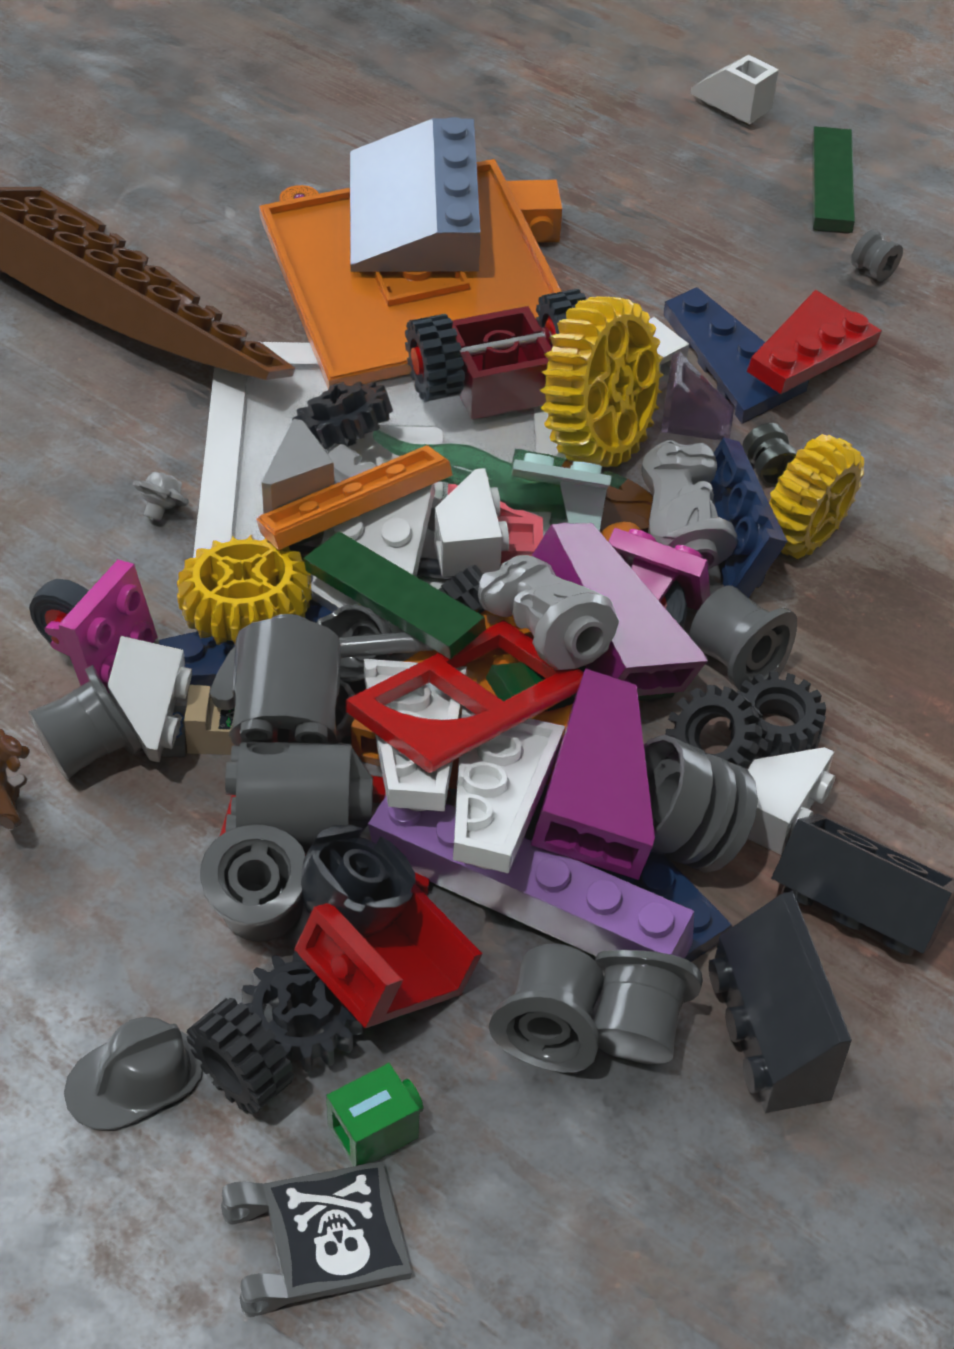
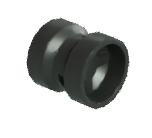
(769, 452)

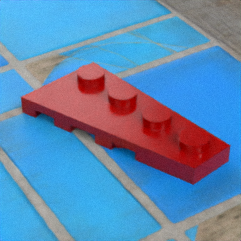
(812, 342)

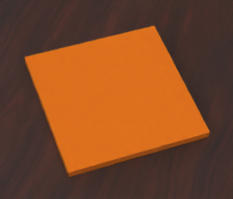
(362, 317)

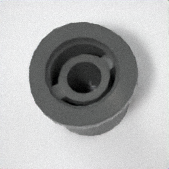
(744, 635)
(83, 727)
(255, 881)
(643, 1003)
(552, 1010)

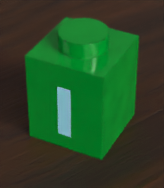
(374, 1115)

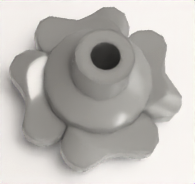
(161, 493)

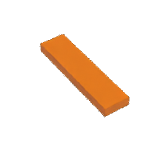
(353, 497)

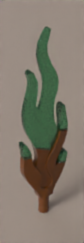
(623, 500)

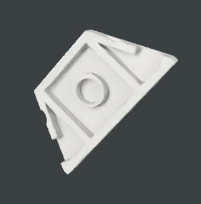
(392, 532)

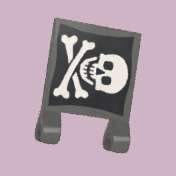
(328, 1232)

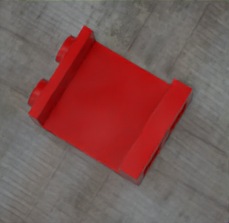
(395, 970)

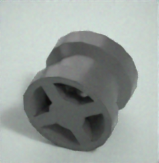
(877, 255)

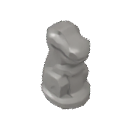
(683, 500)
(566, 619)

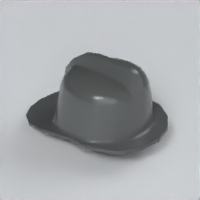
(132, 1075)

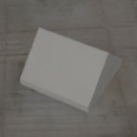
(296, 471)

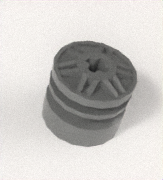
(698, 804)

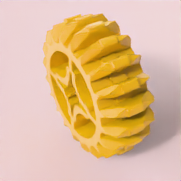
(816, 493)
(240, 586)

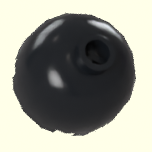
(357, 877)

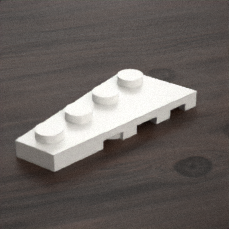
(404, 780)
(500, 792)

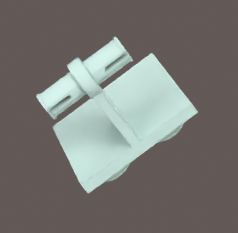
(581, 485)

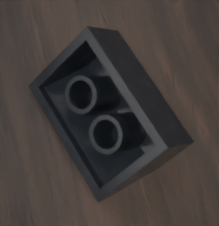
(865, 883)
(780, 1007)

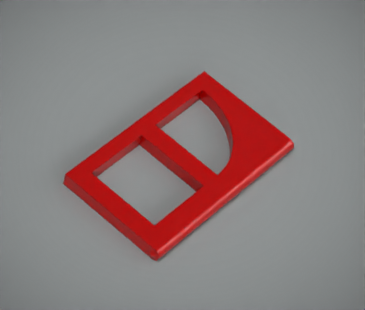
(439, 742)

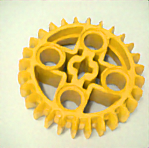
(602, 381)

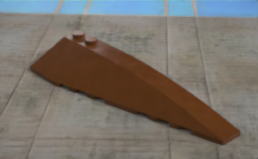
(82, 268)

